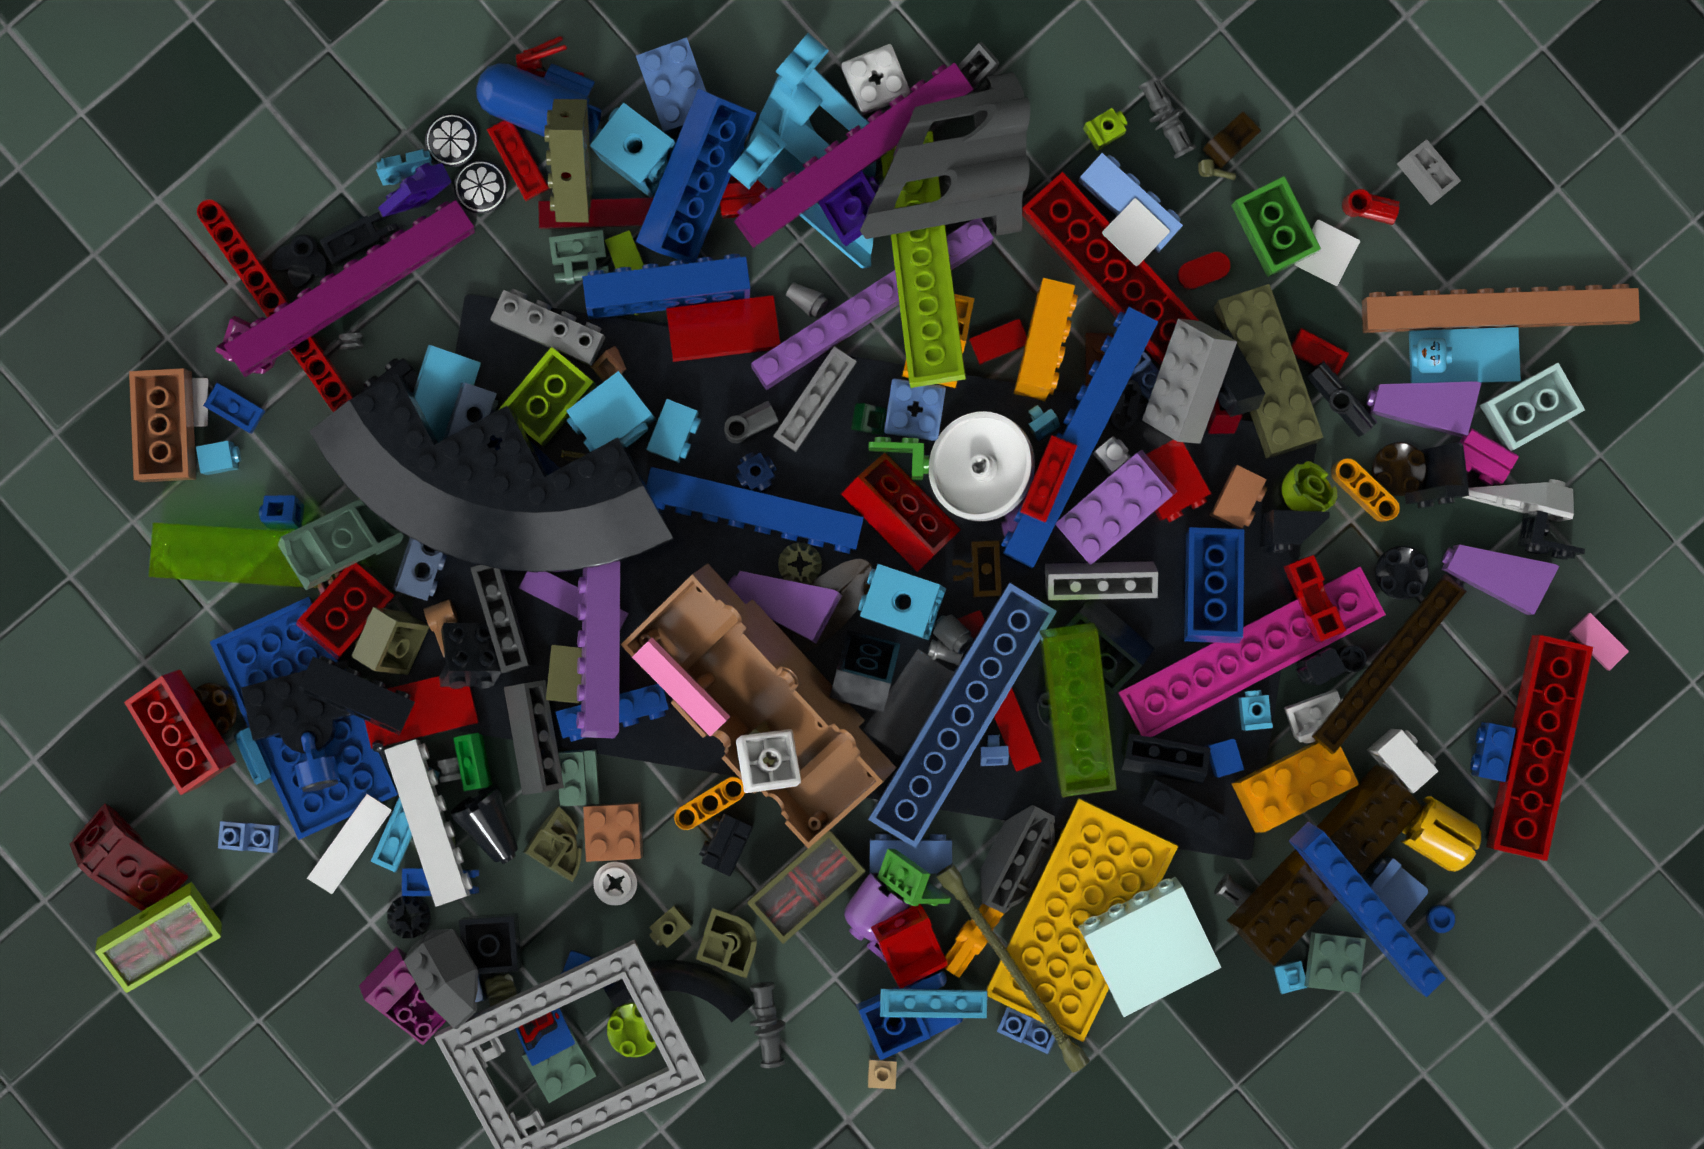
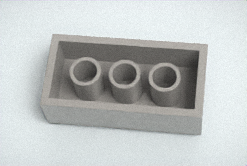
(1189, 381)

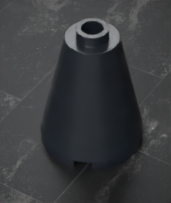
(487, 823)

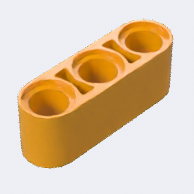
(1378, 493)
(700, 812)

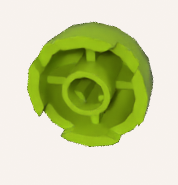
(1308, 489)

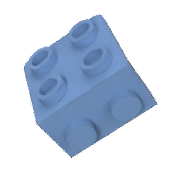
(1396, 888)

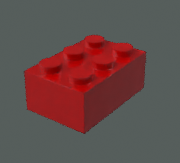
(342, 610)

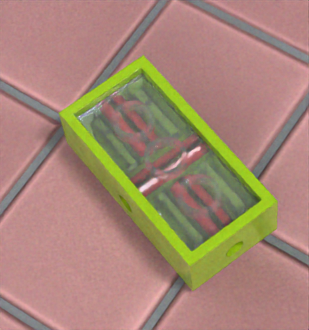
(158, 937)

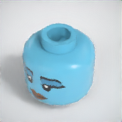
(1432, 355)

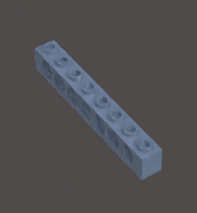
(406, 580)

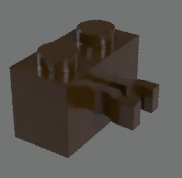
(984, 569)

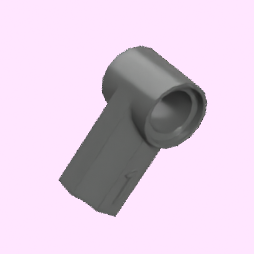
(752, 421)

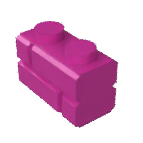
(1487, 458)

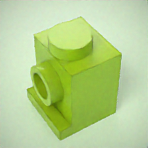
(1101, 137)

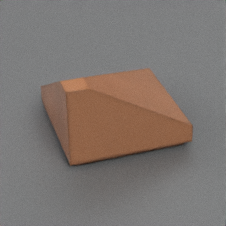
(609, 364)

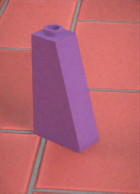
(1434, 406)
(1506, 577)
(789, 603)

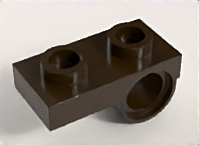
(1231, 140)

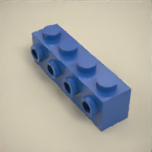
(632, 705)

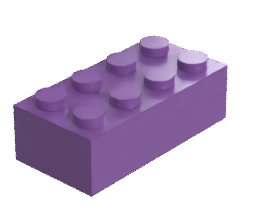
(1116, 507)

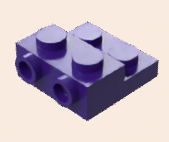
(416, 189)
(848, 206)

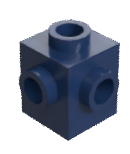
(758, 482)

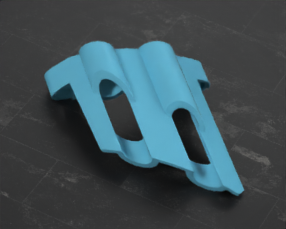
(787, 140)

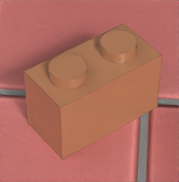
(1238, 497)

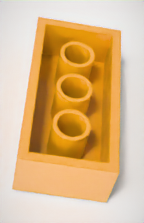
(1043, 344)
(1293, 785)

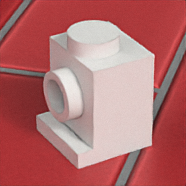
(1112, 454)

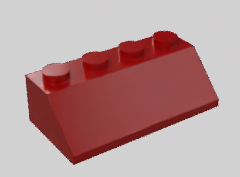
(900, 511)

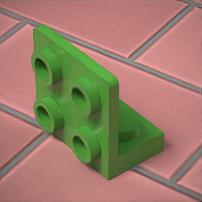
(909, 880)

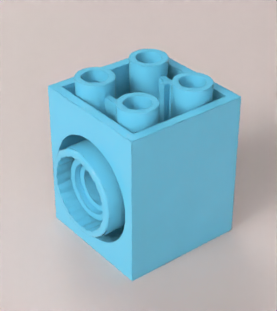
(634, 148)
(610, 413)
(885, 596)

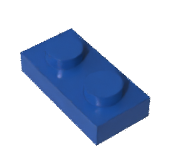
(234, 408)

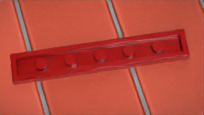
(1009, 715)

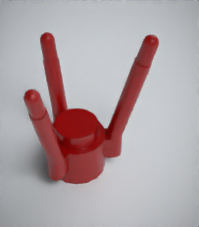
(530, 58)

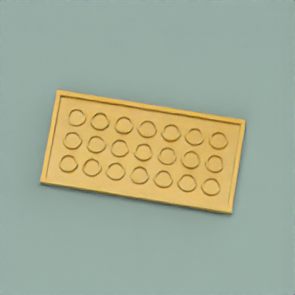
(1092, 867)

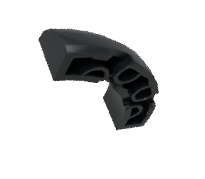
(694, 980)

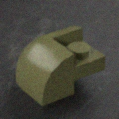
(728, 943)

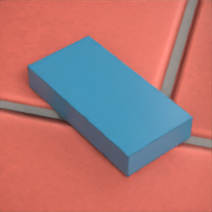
(252, 756)

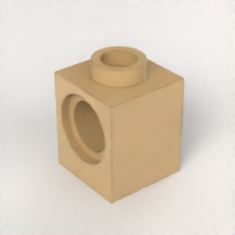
(882, 1072)

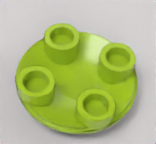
(629, 1032)

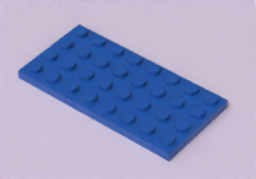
(277, 649)

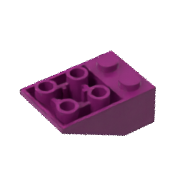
(397, 997)

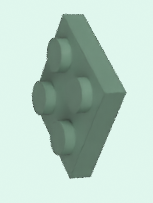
(1335, 962)
(562, 1071)

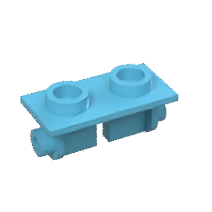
(393, 171)

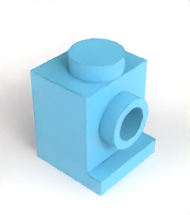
(1248, 719)

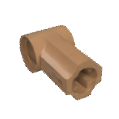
(438, 615)

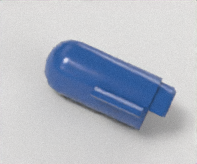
(525, 97)

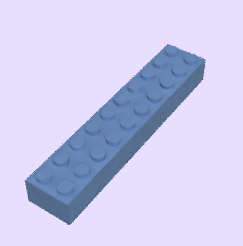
(961, 715)

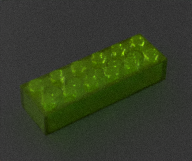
(220, 555)
(1078, 709)

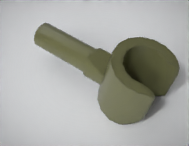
(1206, 169)

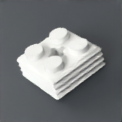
(859, 72)
(779, 747)

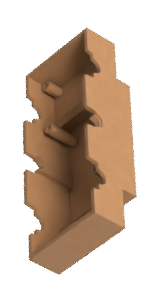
(761, 677)

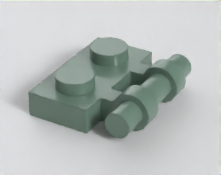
(577, 248)

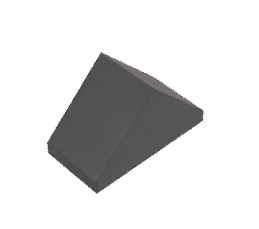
(978, 65)

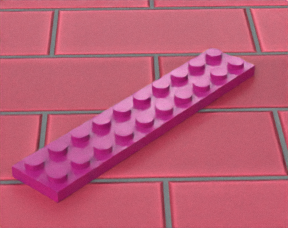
(1231, 667)

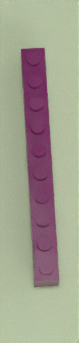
(845, 159)
(349, 288)

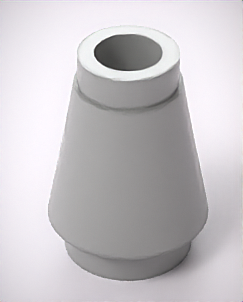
(809, 300)

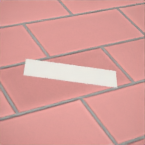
(349, 844)

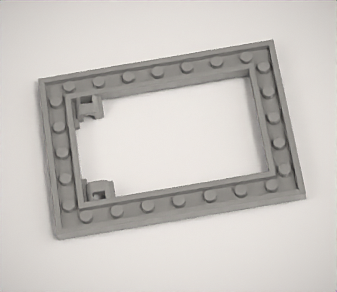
(506, 1131)

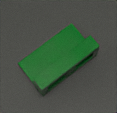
(472, 761)

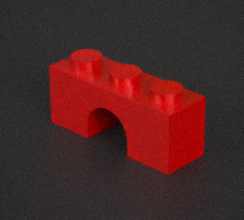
(1310, 592)

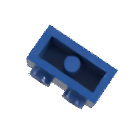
(1492, 751)

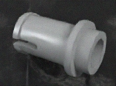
(940, 651)

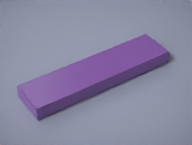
(557, 592)

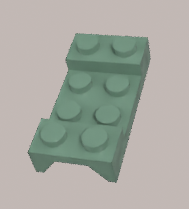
(337, 542)

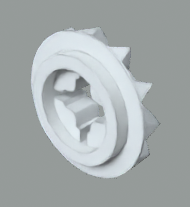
(602, 882)

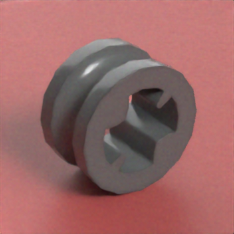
(351, 341)

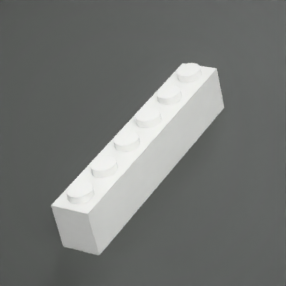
(427, 822)

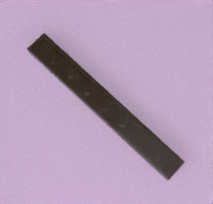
(1388, 664)

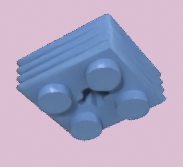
(899, 419)

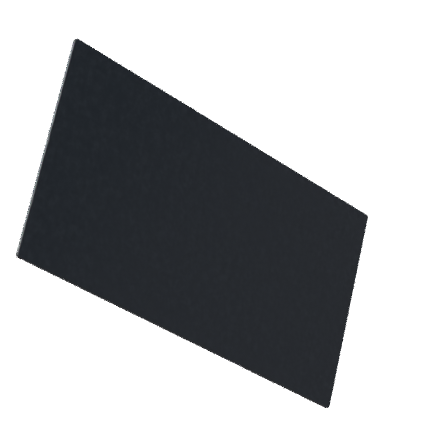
(818, 476)

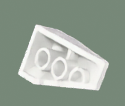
(1530, 497)

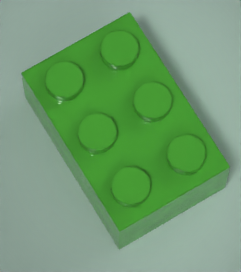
(1275, 226)

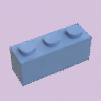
(930, 853)

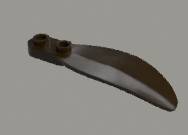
(851, 582)

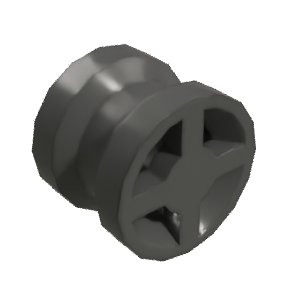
(449, 769)

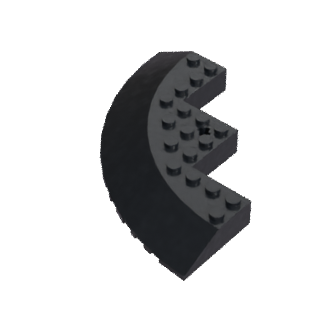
(485, 500)

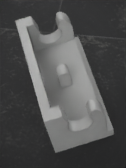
(1428, 172)

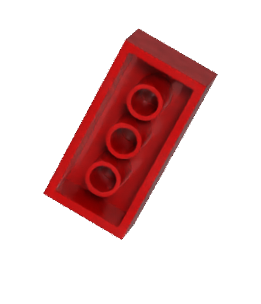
(180, 731)

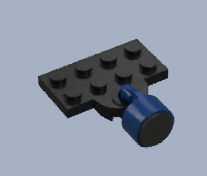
(301, 721)

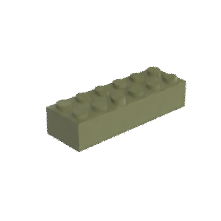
(1286, 412)

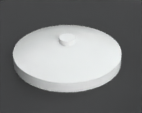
(981, 466)

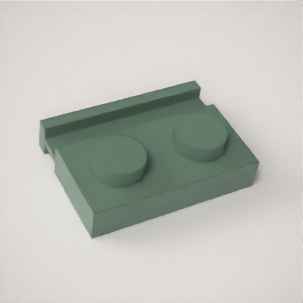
(579, 777)

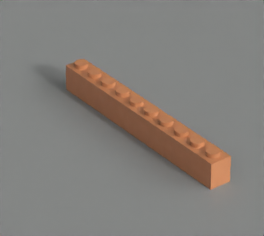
(1500, 310)

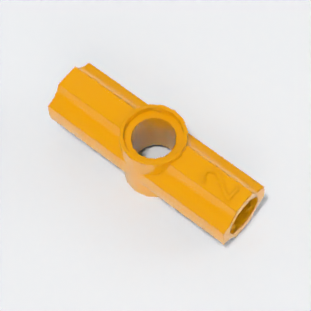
(970, 941)

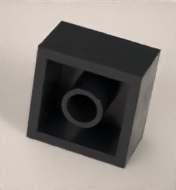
(492, 942)

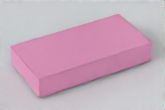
(1606, 647)

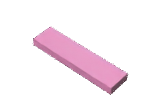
(681, 687)

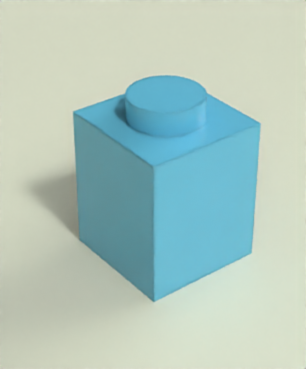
(218, 457)

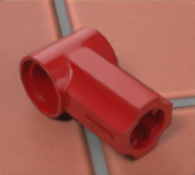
(1373, 207)

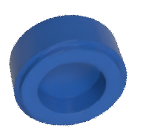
(1440, 918)

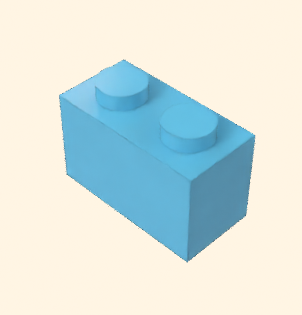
(673, 431)

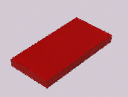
(723, 328)
(433, 712)

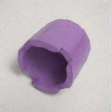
(871, 906)

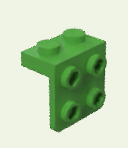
(920, 462)

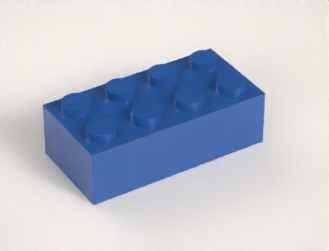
(1214, 585)

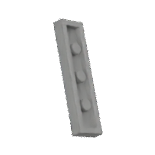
(815, 399)

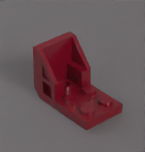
(120, 862)

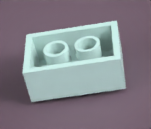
(1532, 407)

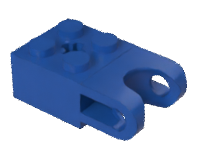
(908, 1030)

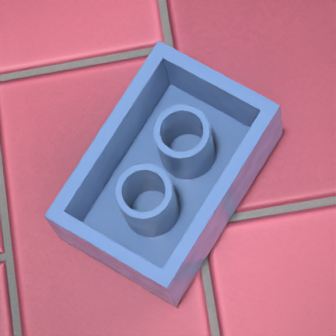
(671, 82)

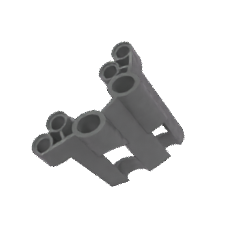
(984, 167)

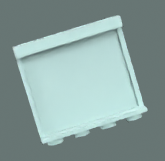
(1149, 946)

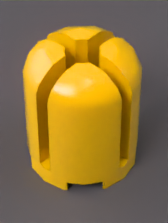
(1443, 836)

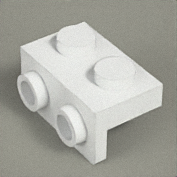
(1309, 714)

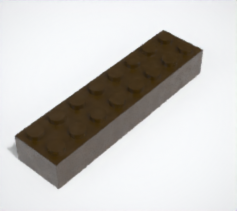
(1294, 894)

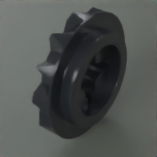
(414, 905)

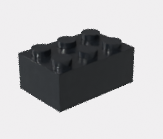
(865, 671)

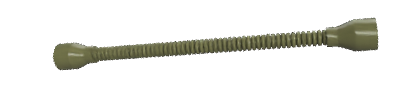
(1073, 1054)

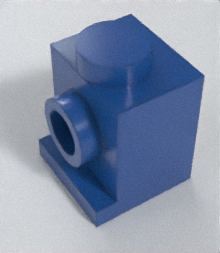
(288, 506)

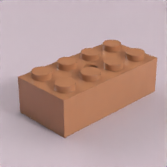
(157, 399)

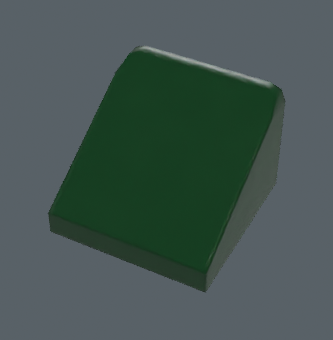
(869, 419)

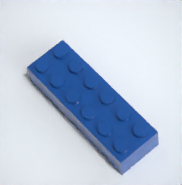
(695, 177)
(665, 287)

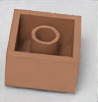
(613, 831)

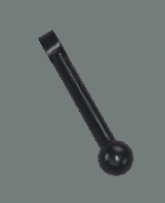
(378, 747)

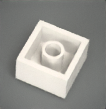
(1399, 754)

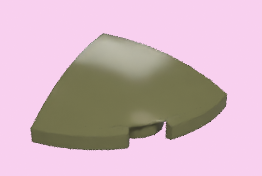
(556, 845)

